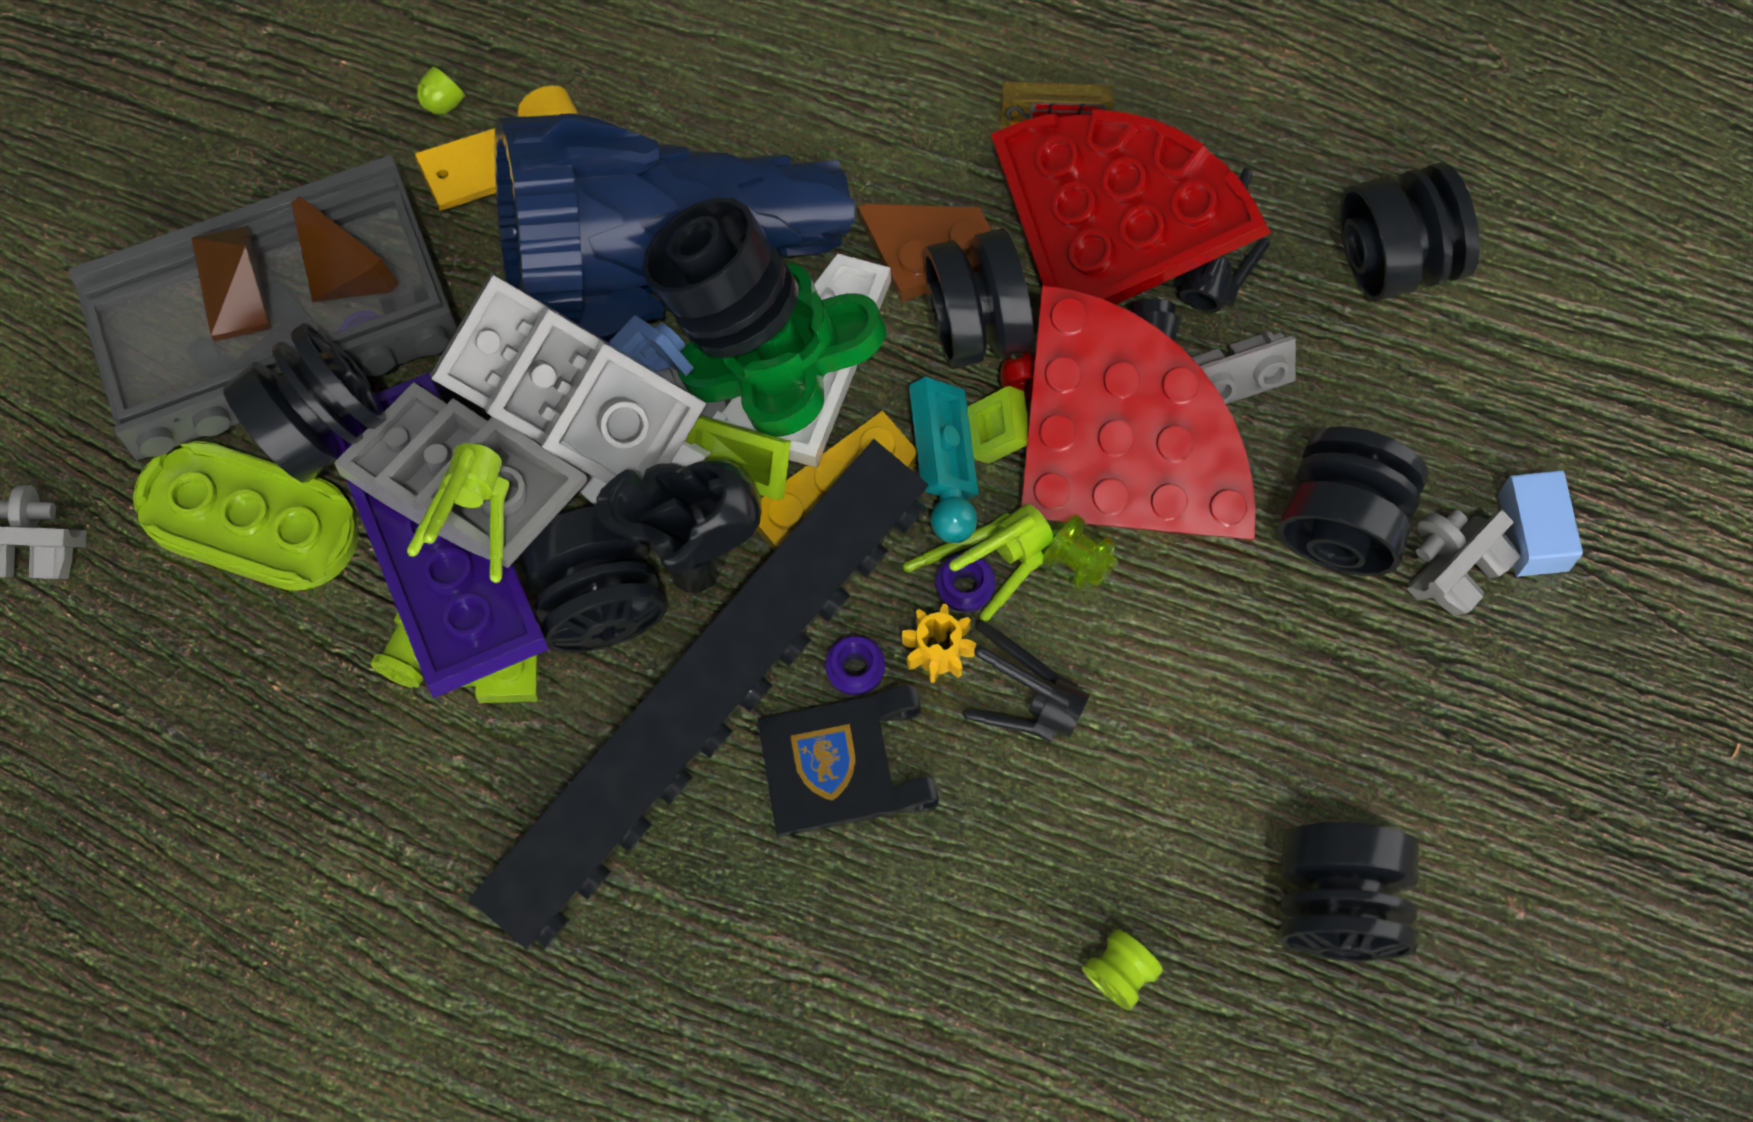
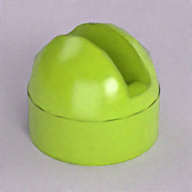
(438, 92)

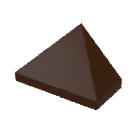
(336, 261)
(230, 283)

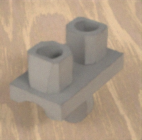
(49, 547)
(1456, 552)

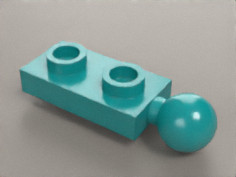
(945, 456)

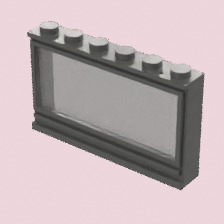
(154, 328)

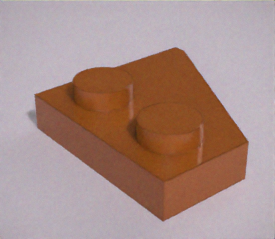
(905, 230)

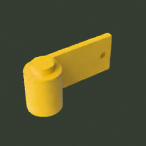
(469, 163)

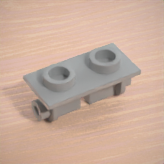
(1252, 367)

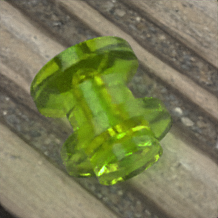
(1088, 559)

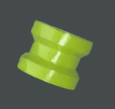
(1122, 969)

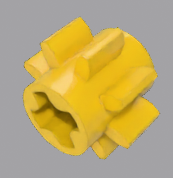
(935, 658)

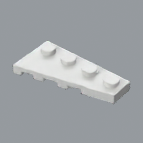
(840, 277)

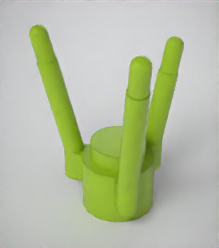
(468, 482)
(1013, 536)

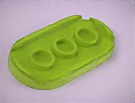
(246, 516)

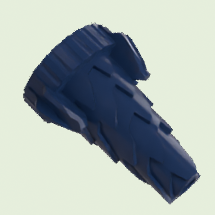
(590, 196)

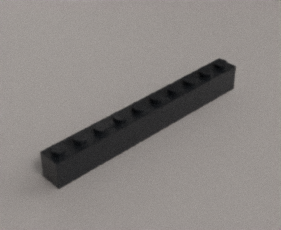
(698, 697)

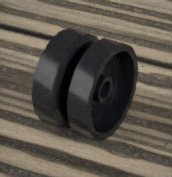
(978, 298)

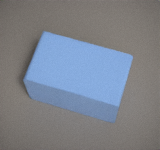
(1543, 523)

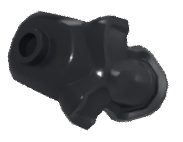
(683, 511)

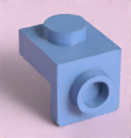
(652, 346)

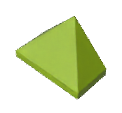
(758, 453)

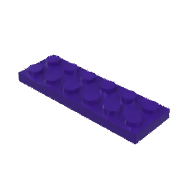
(444, 595)

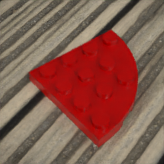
(1121, 201)
(1129, 428)

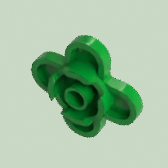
(784, 377)

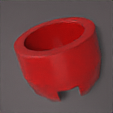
(1019, 373)

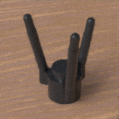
(1212, 283)
(1057, 698)

